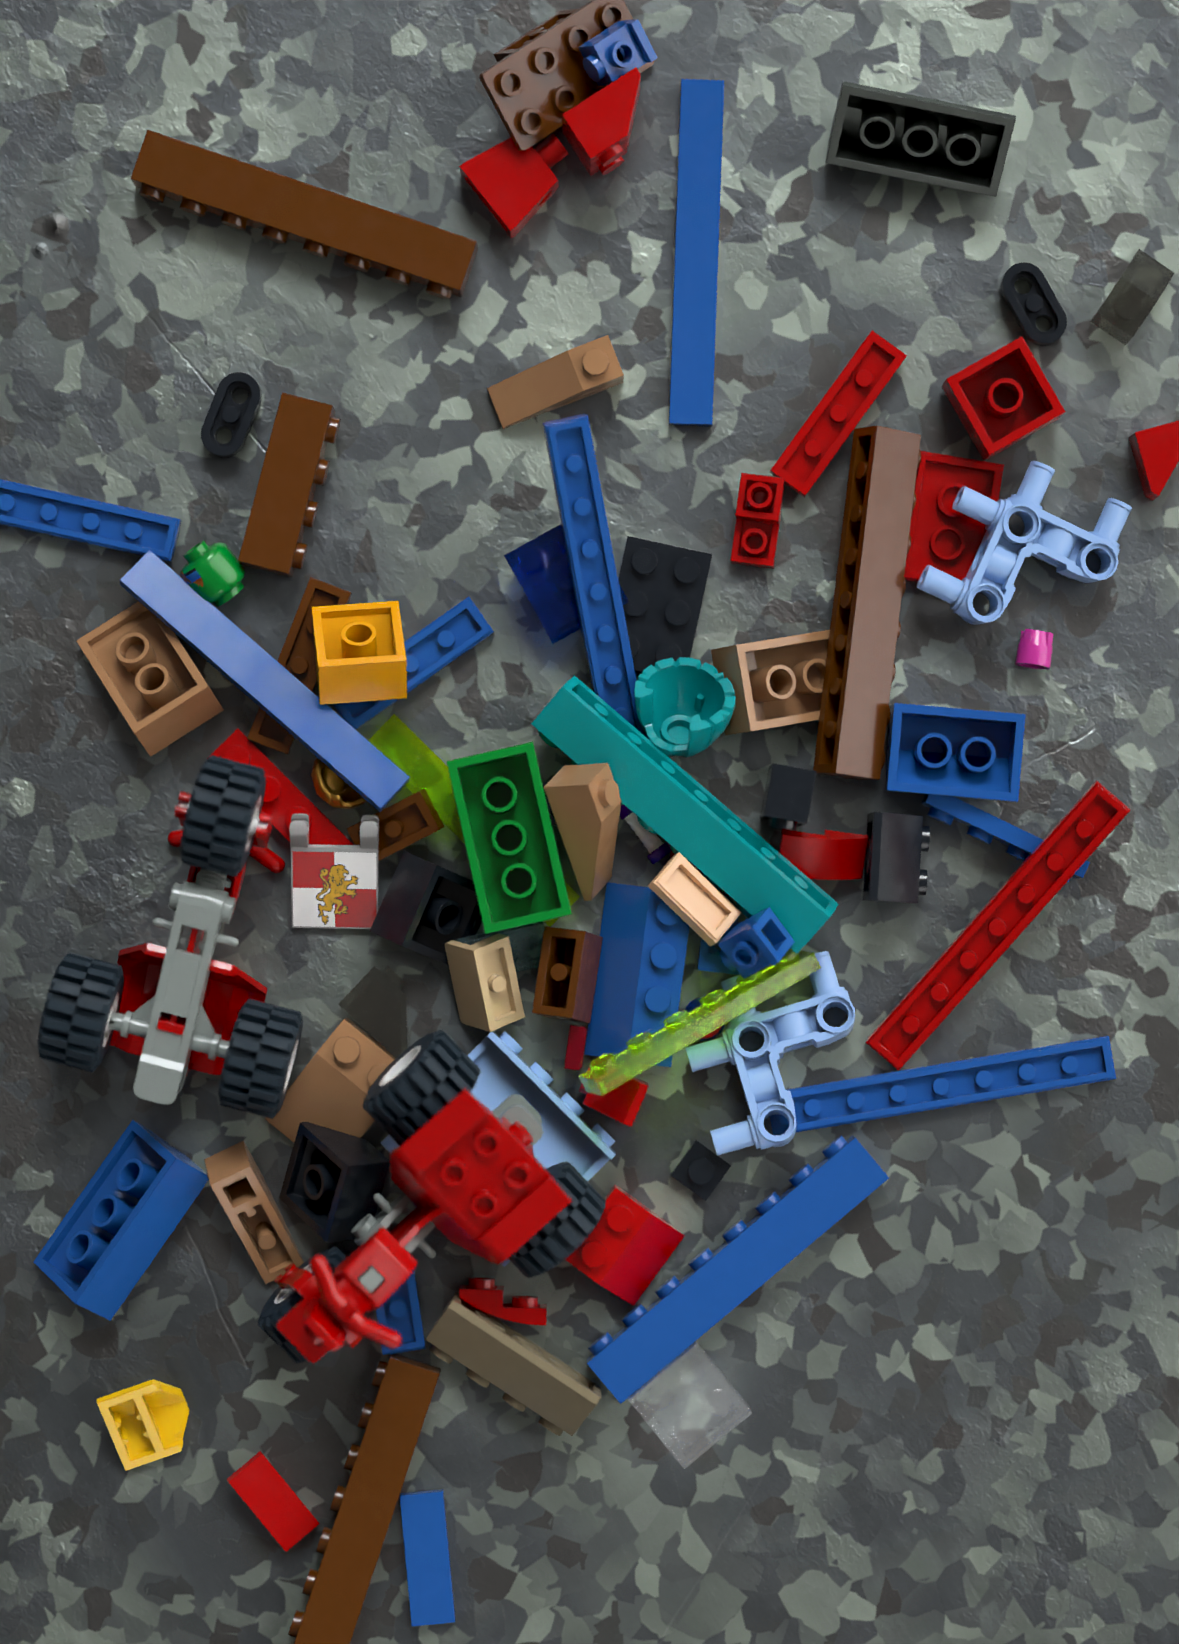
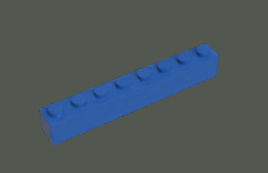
(736, 1268)

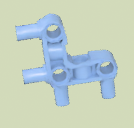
(1043, 537)
(758, 1071)

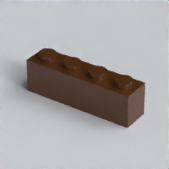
(288, 485)

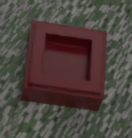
(575, 1047)

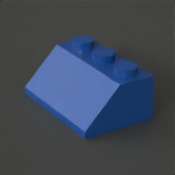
(954, 752)

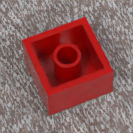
(1003, 398)

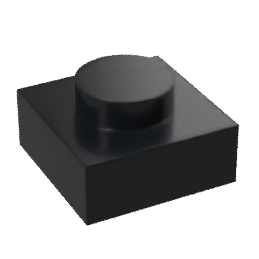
(700, 1170)

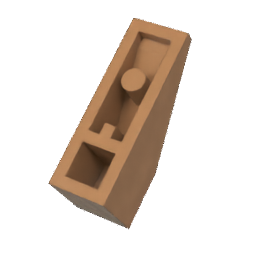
(557, 382)
(587, 816)
(252, 1210)

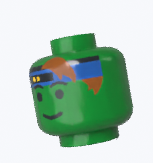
(213, 572)

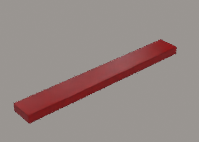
(997, 925)

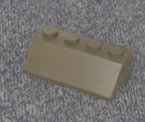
(515, 1365)

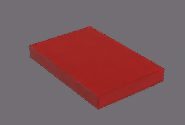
(937, 531)

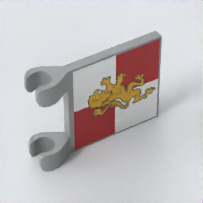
(334, 882)

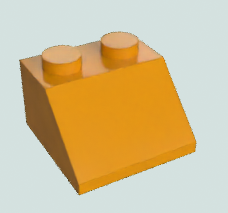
(359, 652)

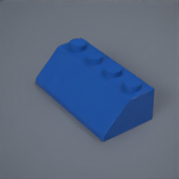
(636, 970)
(121, 1220)

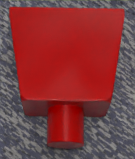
(514, 181)

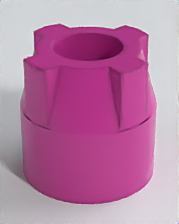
(1034, 649)

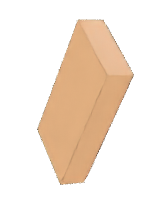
(694, 899)

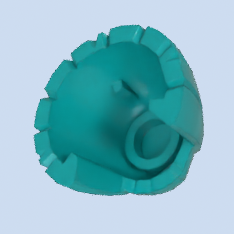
(683, 705)

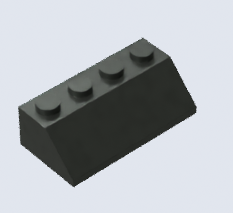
(919, 138)

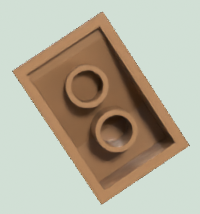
(149, 677)
(774, 680)
(335, 1084)

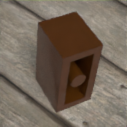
(567, 974)

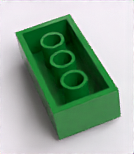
(509, 837)

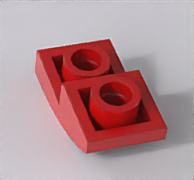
(757, 520)
(825, 856)
(489, 1298)
(272, 1501)

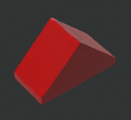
(1155, 456)

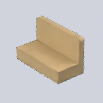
(485, 982)

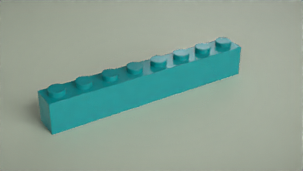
(684, 812)

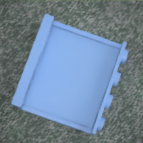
(564, 1134)

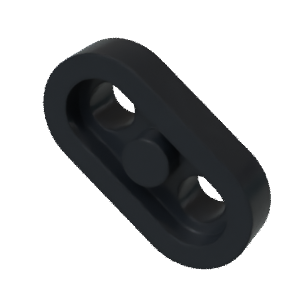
(1036, 303)
(230, 415)

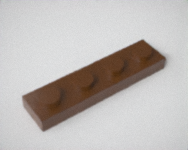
(298, 659)

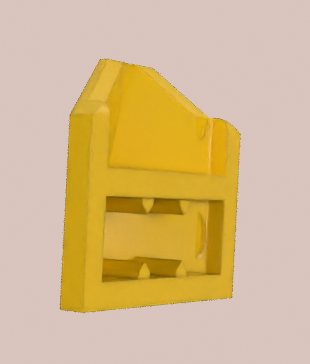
(145, 1421)

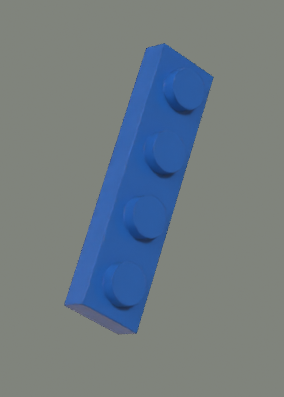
(986, 827)

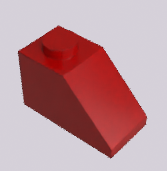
(621, 1102)

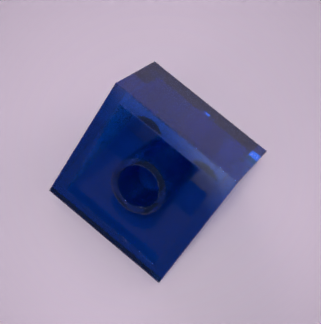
(546, 581)

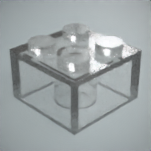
(690, 1404)

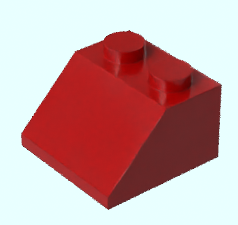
(603, 124)
(626, 1247)

